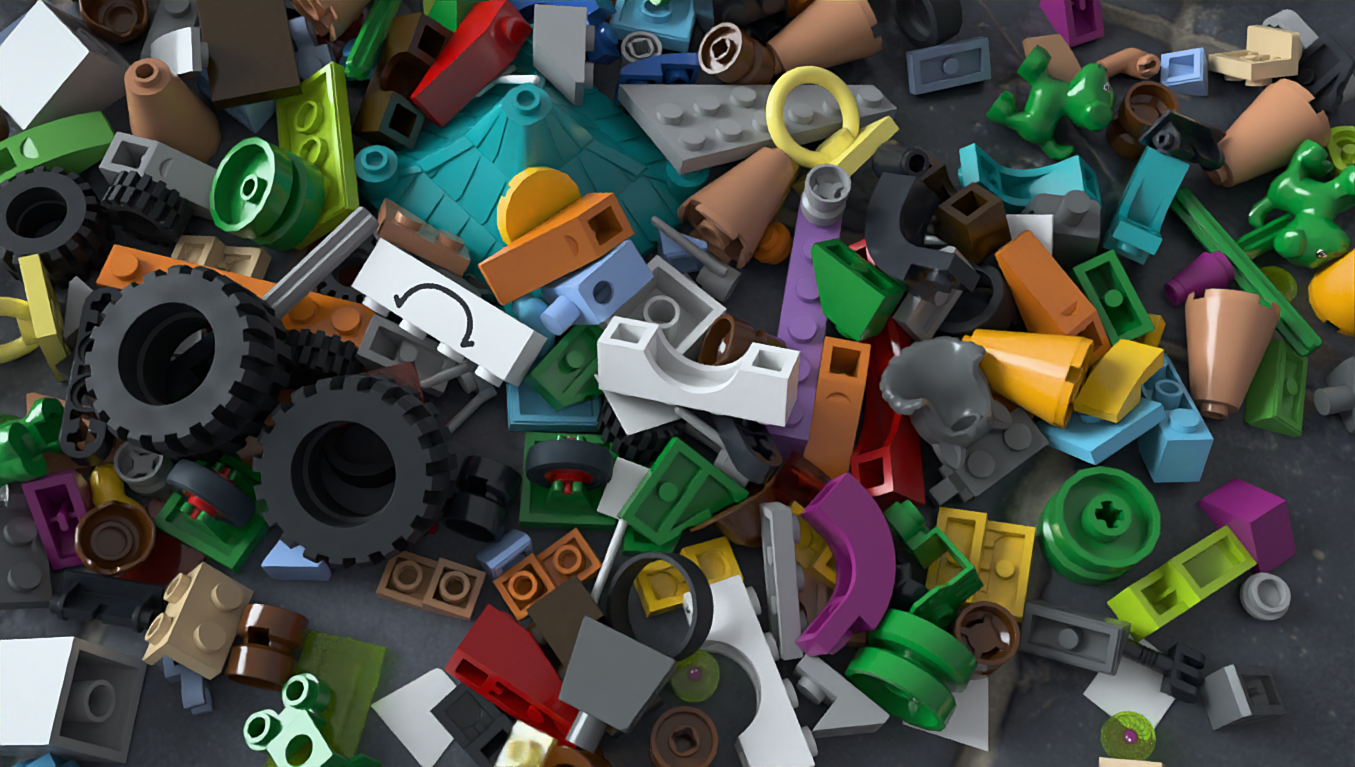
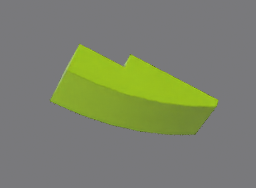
(1181, 583)

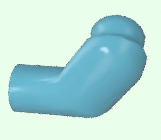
(528, 312)

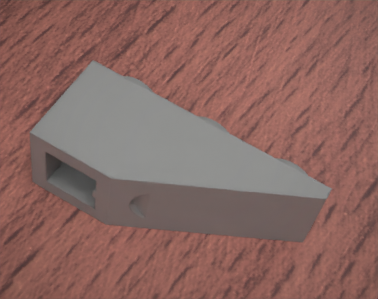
(163, 163)

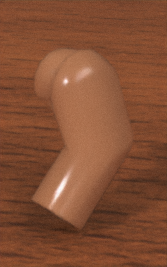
(1132, 63)

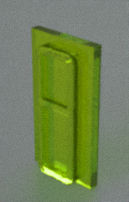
(352, 675)

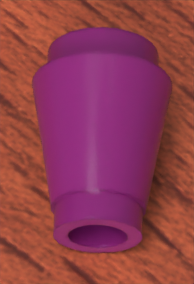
(1203, 273)

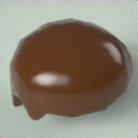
(116, 19)
(115, 538)

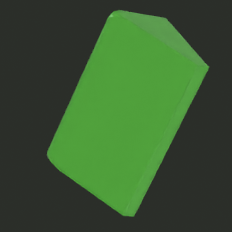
(1278, 391)

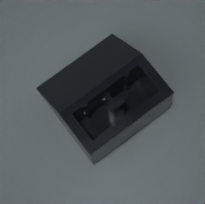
(756, 17)

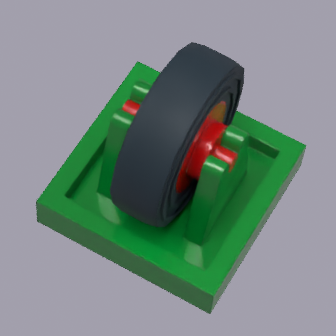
(565, 481)
(215, 510)

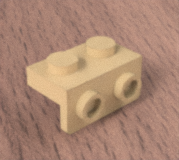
(1267, 56)
(198, 620)

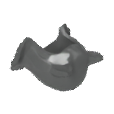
(944, 395)

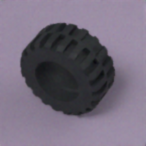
(140, 339)
(294, 480)

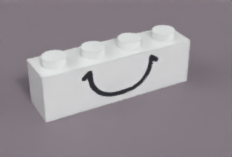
(448, 313)

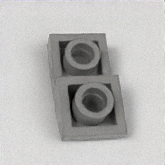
(182, 52)

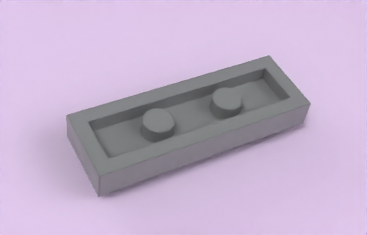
(782, 577)

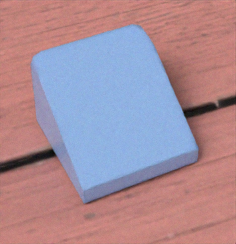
(1185, 72)
(677, 256)
(506, 553)
(289, 564)

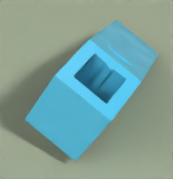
(1181, 442)

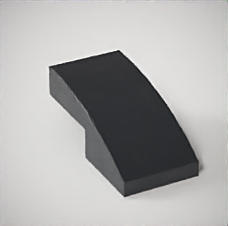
(474, 724)

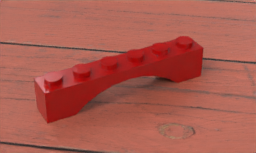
(889, 447)

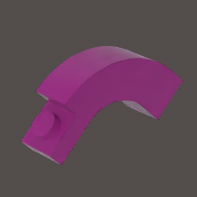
(863, 561)

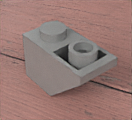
(560, 49)

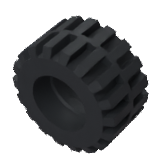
(44, 198)

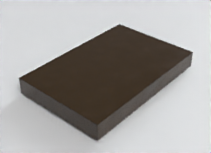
(248, 51)

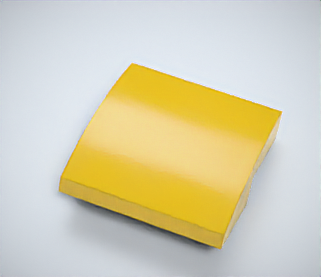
(996, 550)

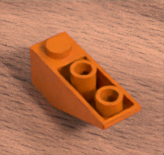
(557, 246)
(1047, 295)
(837, 405)

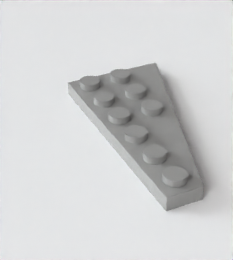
(728, 123)

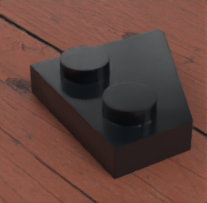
(1323, 72)

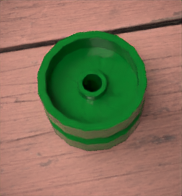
(266, 195)
(1098, 526)
(912, 669)

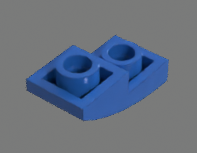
(660, 69)

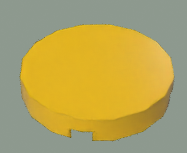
(532, 199)

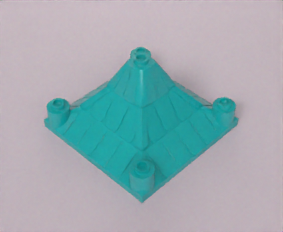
(466, 165)

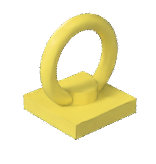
(846, 147)
(38, 318)

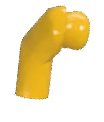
(108, 486)

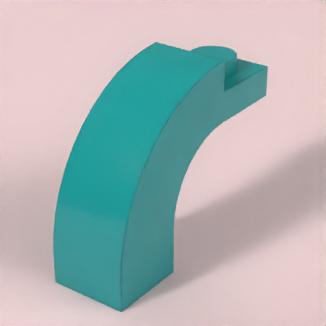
(1020, 186)
(1142, 208)

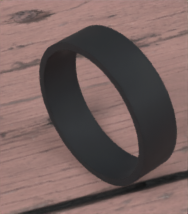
(700, 592)

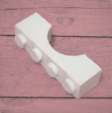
(643, 364)
(735, 632)

